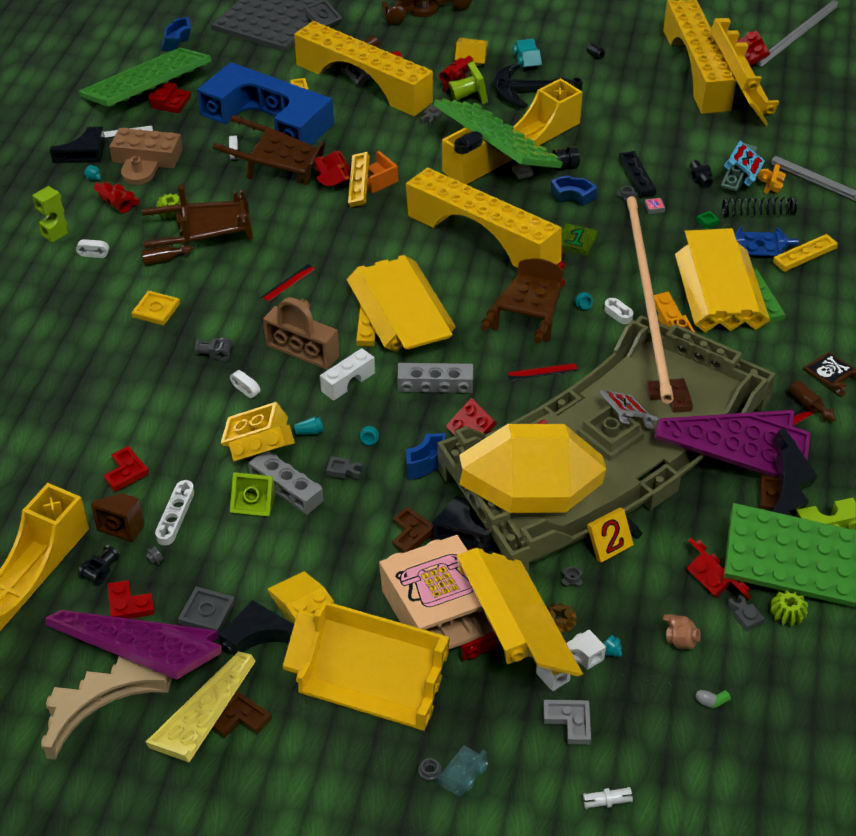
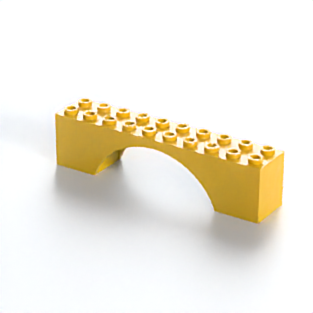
(711, 74)
(402, 81)
(550, 114)
(522, 234)
(46, 534)

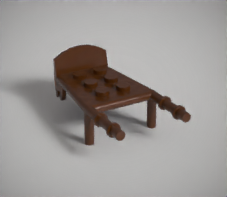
(276, 151)
(205, 219)
(531, 294)

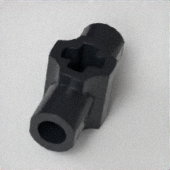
(701, 173)

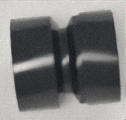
(569, 157)

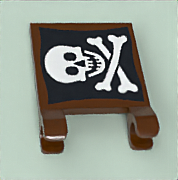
(831, 372)

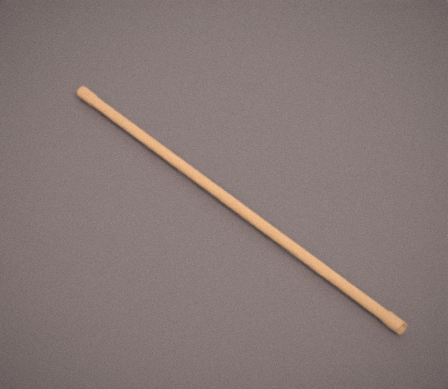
(665, 387)

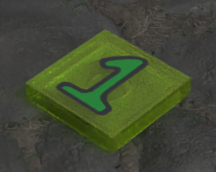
(578, 238)

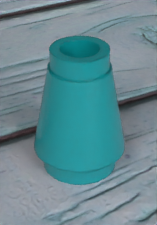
(311, 426)

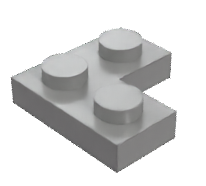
(574, 714)

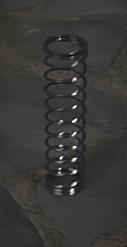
(793, 200)

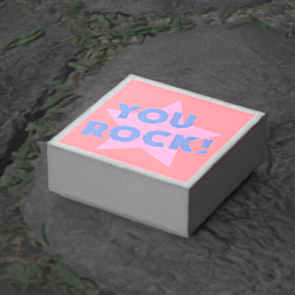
(654, 206)

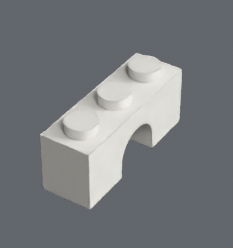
(335, 380)
(586, 650)

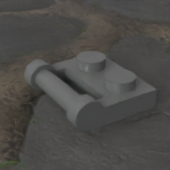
(359, 81)

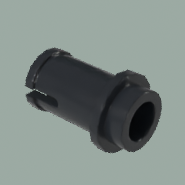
(596, 51)

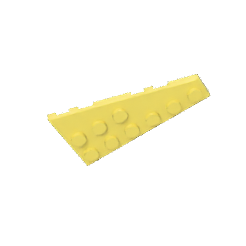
(193, 721)

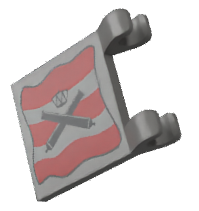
(628, 406)

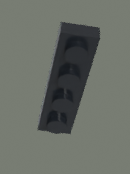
(637, 174)

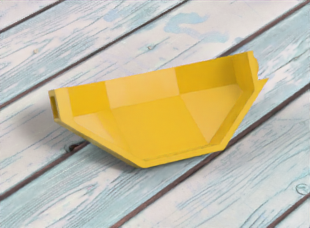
(532, 468)

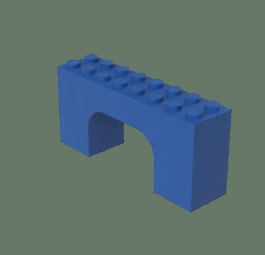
(296, 109)

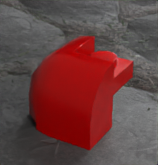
(332, 169)

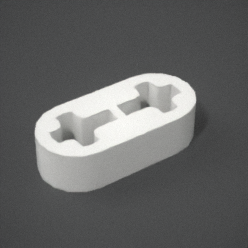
(233, 143)
(92, 248)
(618, 310)
(245, 384)

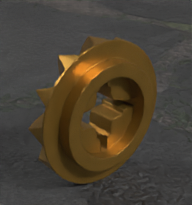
(569, 620)

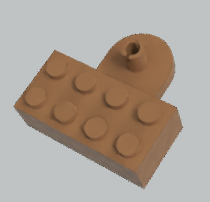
(144, 152)
(294, 332)

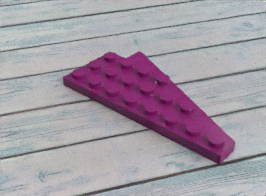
(734, 438)
(156, 645)

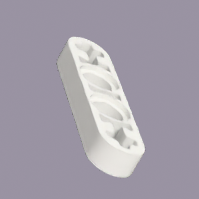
(177, 512)

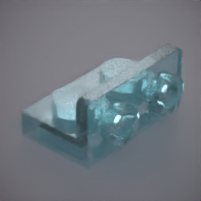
(462, 770)

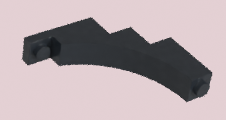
(793, 475)

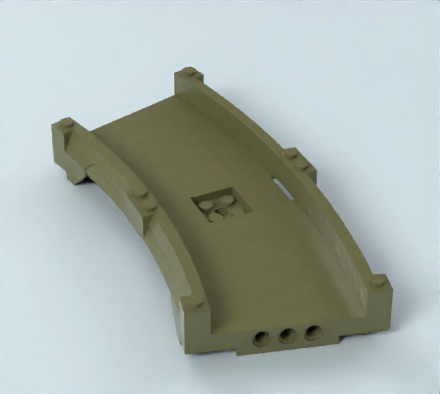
(717, 385)

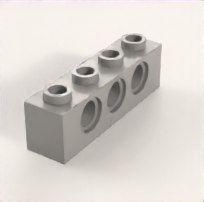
(435, 377)
(288, 482)

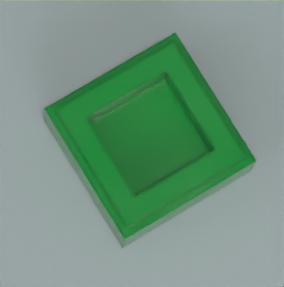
(708, 220)

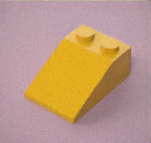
(471, 47)
(253, 422)
(297, 594)

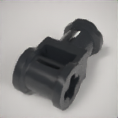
(98, 567)

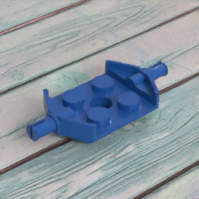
(772, 243)

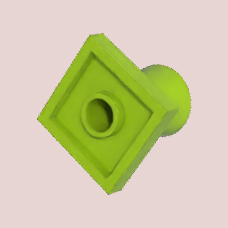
(469, 85)

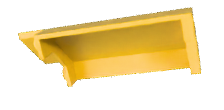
(735, 56)
(720, 281)
(401, 304)
(517, 611)
(367, 663)

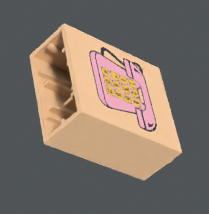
(432, 592)

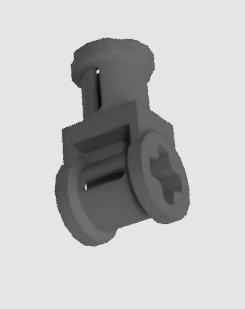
(215, 348)

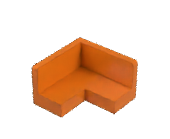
(382, 173)

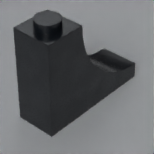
(85, 149)
(458, 520)
(254, 627)

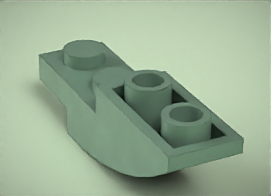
(735, 176)

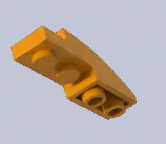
(669, 312)

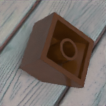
(119, 516)

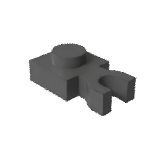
(431, 114)
(342, 467)
(745, 614)

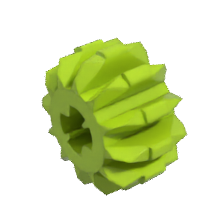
(171, 200)
(789, 608)

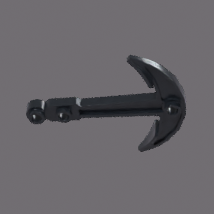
(505, 85)

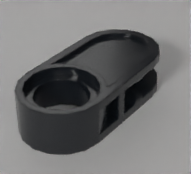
(469, 141)

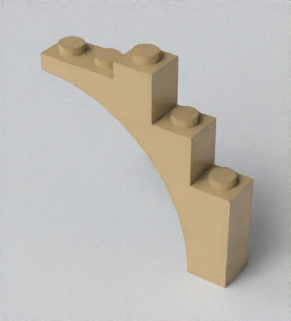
(72, 706)

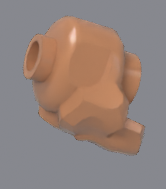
(681, 632)

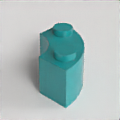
(527, 53)

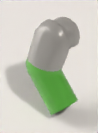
(712, 700)

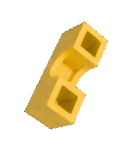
(261, 442)

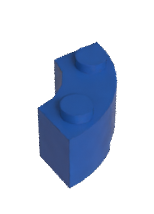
(176, 33)
(575, 189)
(423, 458)

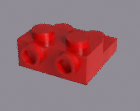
(757, 49)
(169, 98)

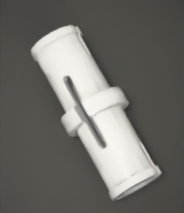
(607, 798)

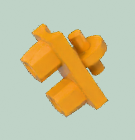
(772, 179)

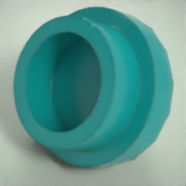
(92, 173)
(584, 301)
(369, 435)
(613, 646)

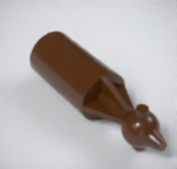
(163, 253)
(810, 400)

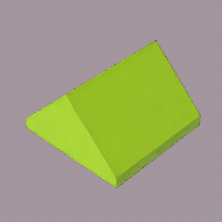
(252, 494)

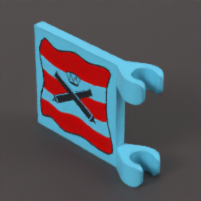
(746, 160)

